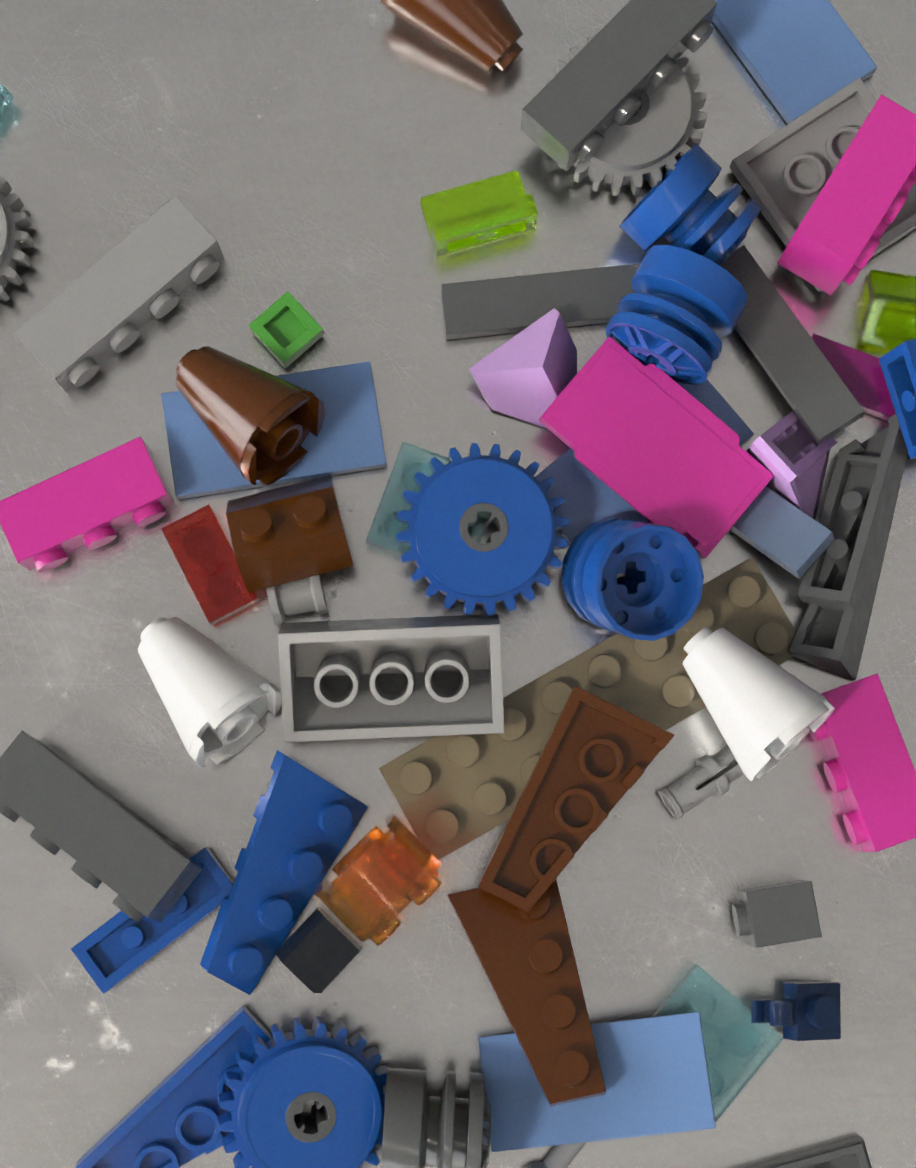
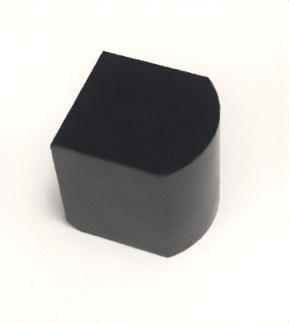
(318, 951)

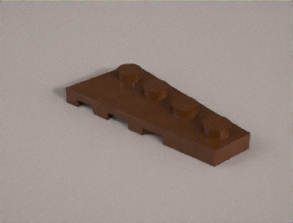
(577, 781)
(537, 987)

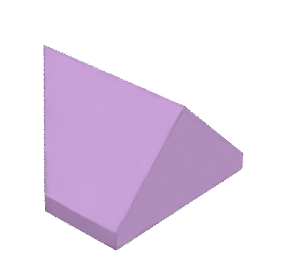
(528, 369)
(794, 461)

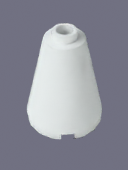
(205, 690)
(752, 700)

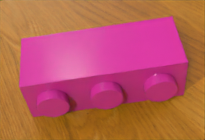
(84, 506)
(869, 765)

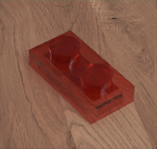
(209, 564)

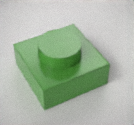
(286, 329)

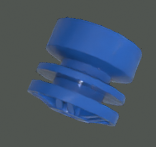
(690, 213)
(678, 312)
(659, 581)

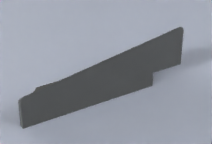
(847, 574)

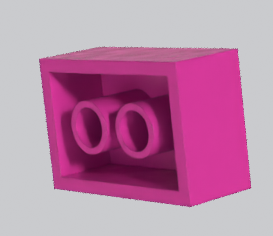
(856, 200)

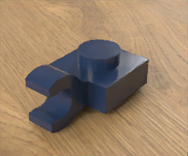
(806, 1012)

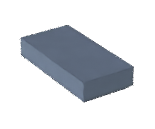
(783, 532)

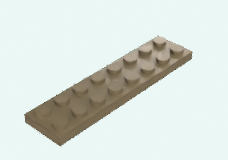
(471, 783)

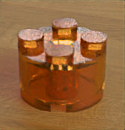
(380, 881)

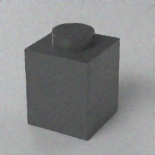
(777, 914)

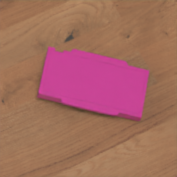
(656, 446)

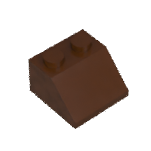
(288, 534)

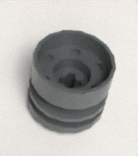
(433, 1129)

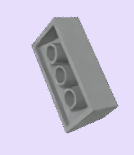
(391, 678)

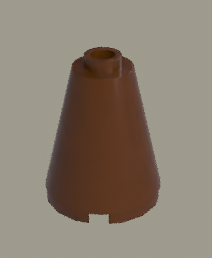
(472, 28)
(250, 412)

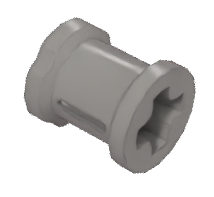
(297, 598)

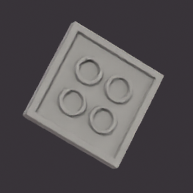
(797, 160)

